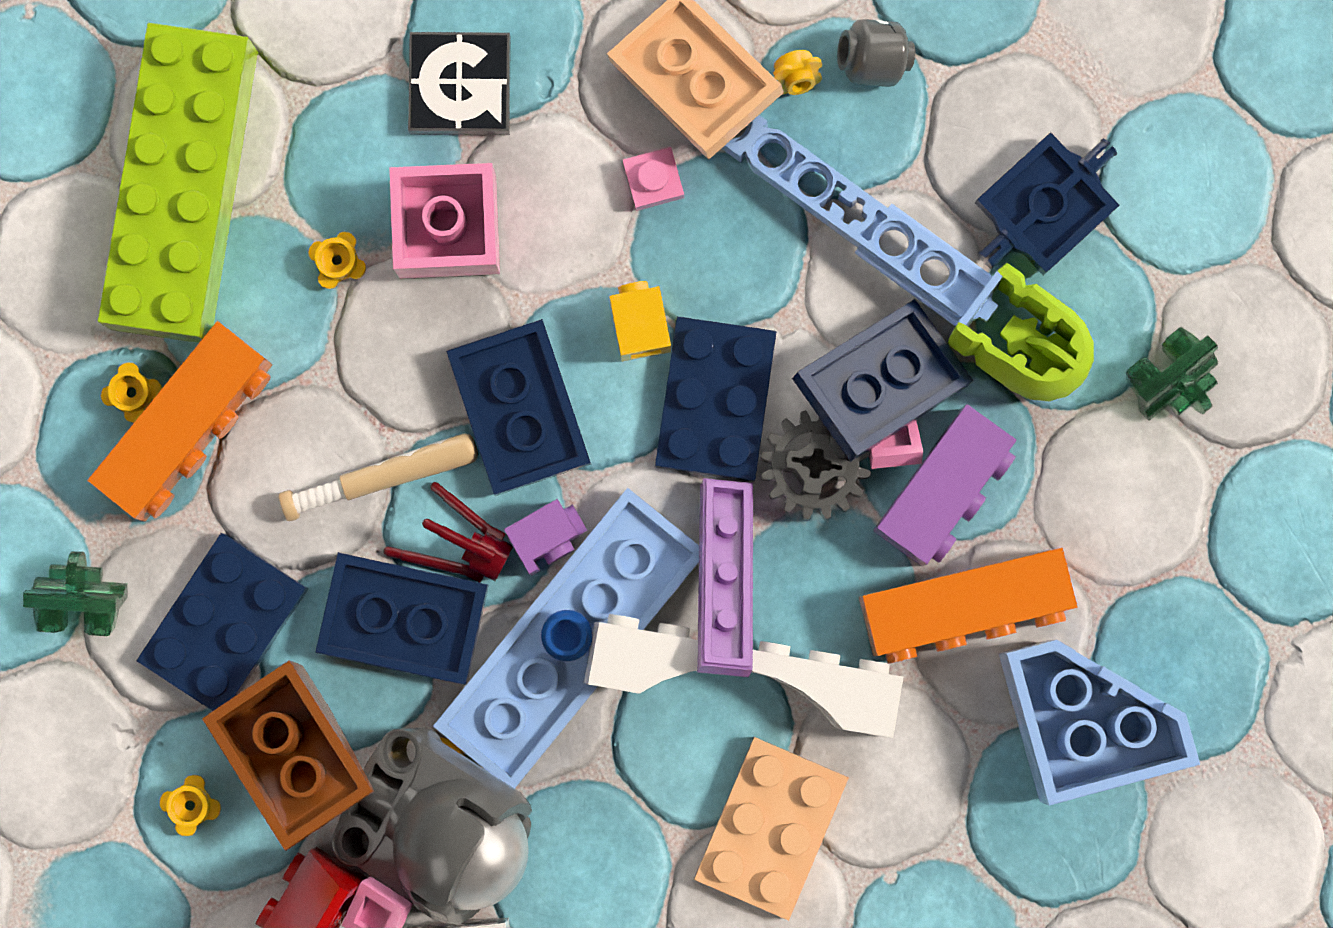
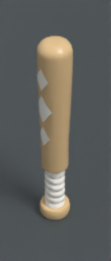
(386, 474)

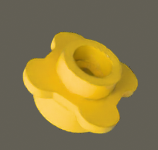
(797, 72)
(341, 246)
(116, 392)
(175, 805)

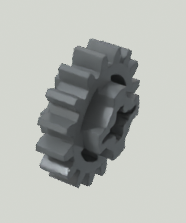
(811, 487)

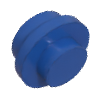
(566, 635)

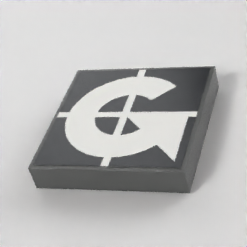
(459, 83)

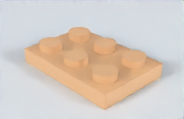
(695, 74)
(771, 828)

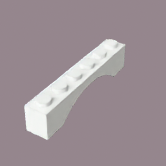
(846, 696)

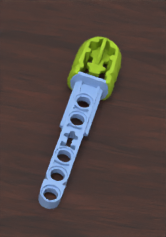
(1057, 362)

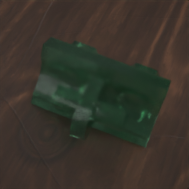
(1182, 382)
(75, 589)

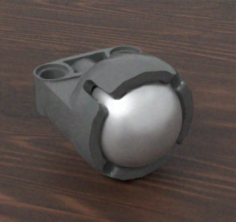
(436, 828)

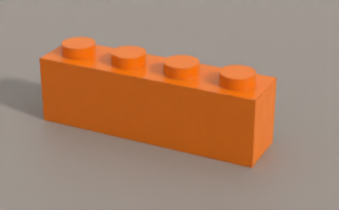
(180, 423)
(967, 603)

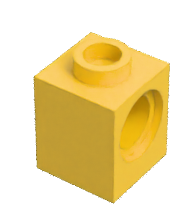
(640, 321)

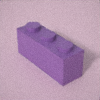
(947, 487)

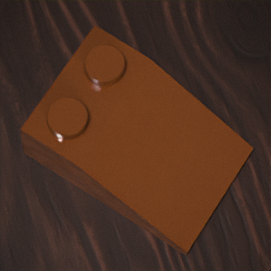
(289, 753)

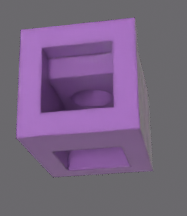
(545, 534)

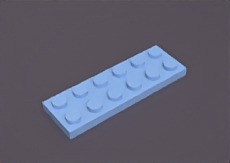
(523, 693)

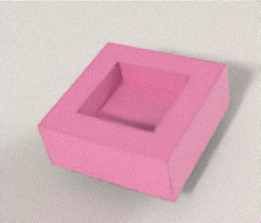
(653, 178)
(899, 449)
(376, 907)

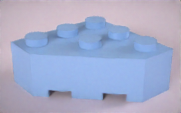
(1089, 725)

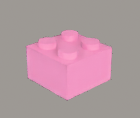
(444, 220)

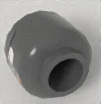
(875, 52)

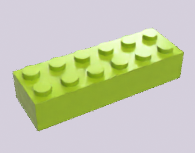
(178, 183)

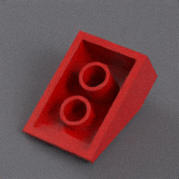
(316, 893)

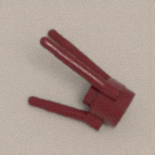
(484, 553)

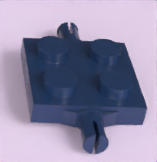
(1047, 203)

